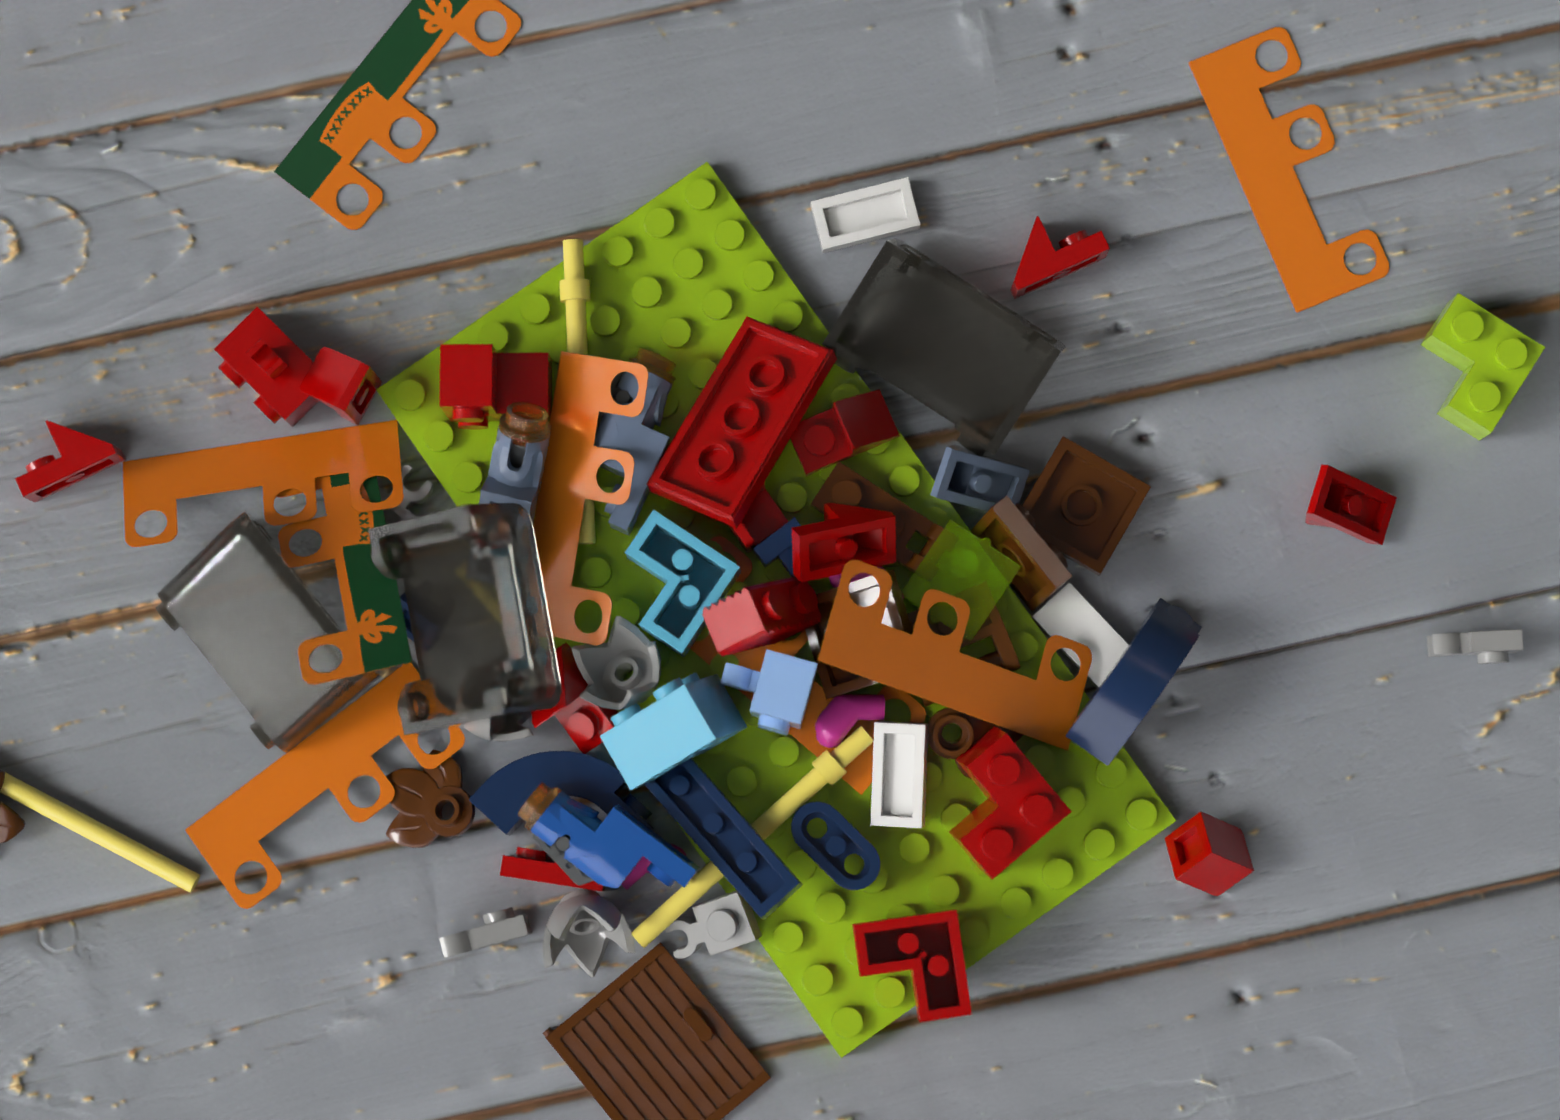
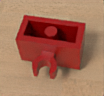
(270, 364)

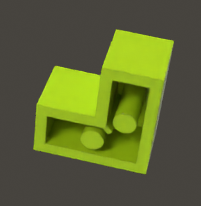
(1492, 360)

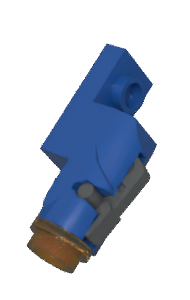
(597, 848)

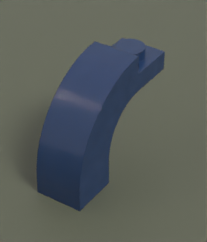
(1135, 681)
(572, 772)

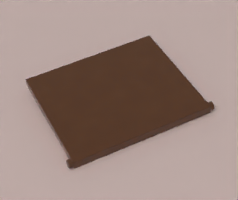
(657, 1047)

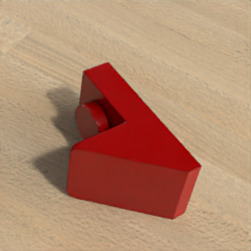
(1044, 265)
(341, 384)
(843, 431)
(79, 459)
(1350, 506)
(843, 536)
(578, 717)
(532, 866)

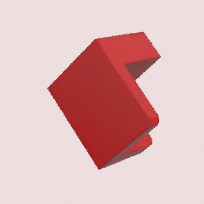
(759, 522)
(1209, 854)

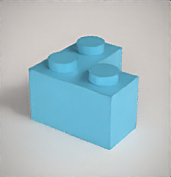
(693, 580)
(681, 724)

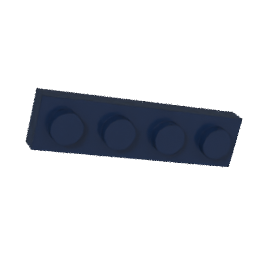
(725, 837)

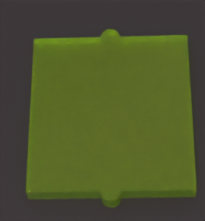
(963, 568)

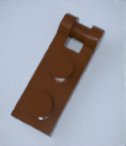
(852, 489)

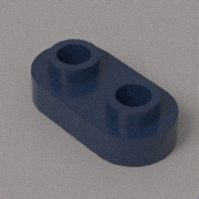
(833, 848)

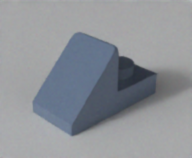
(977, 479)

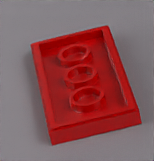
(741, 421)

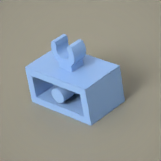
(778, 689)

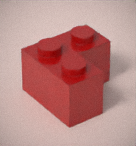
(482, 383)
(1018, 805)
(930, 949)

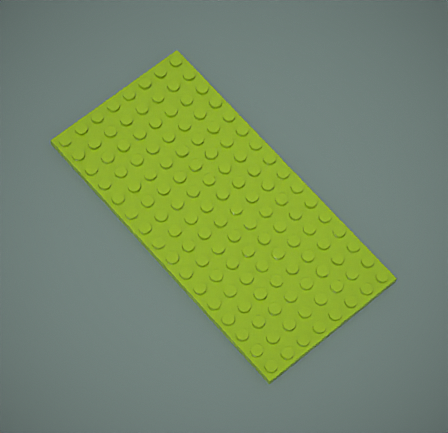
(681, 285)

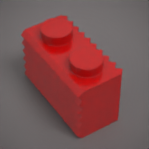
(761, 615)

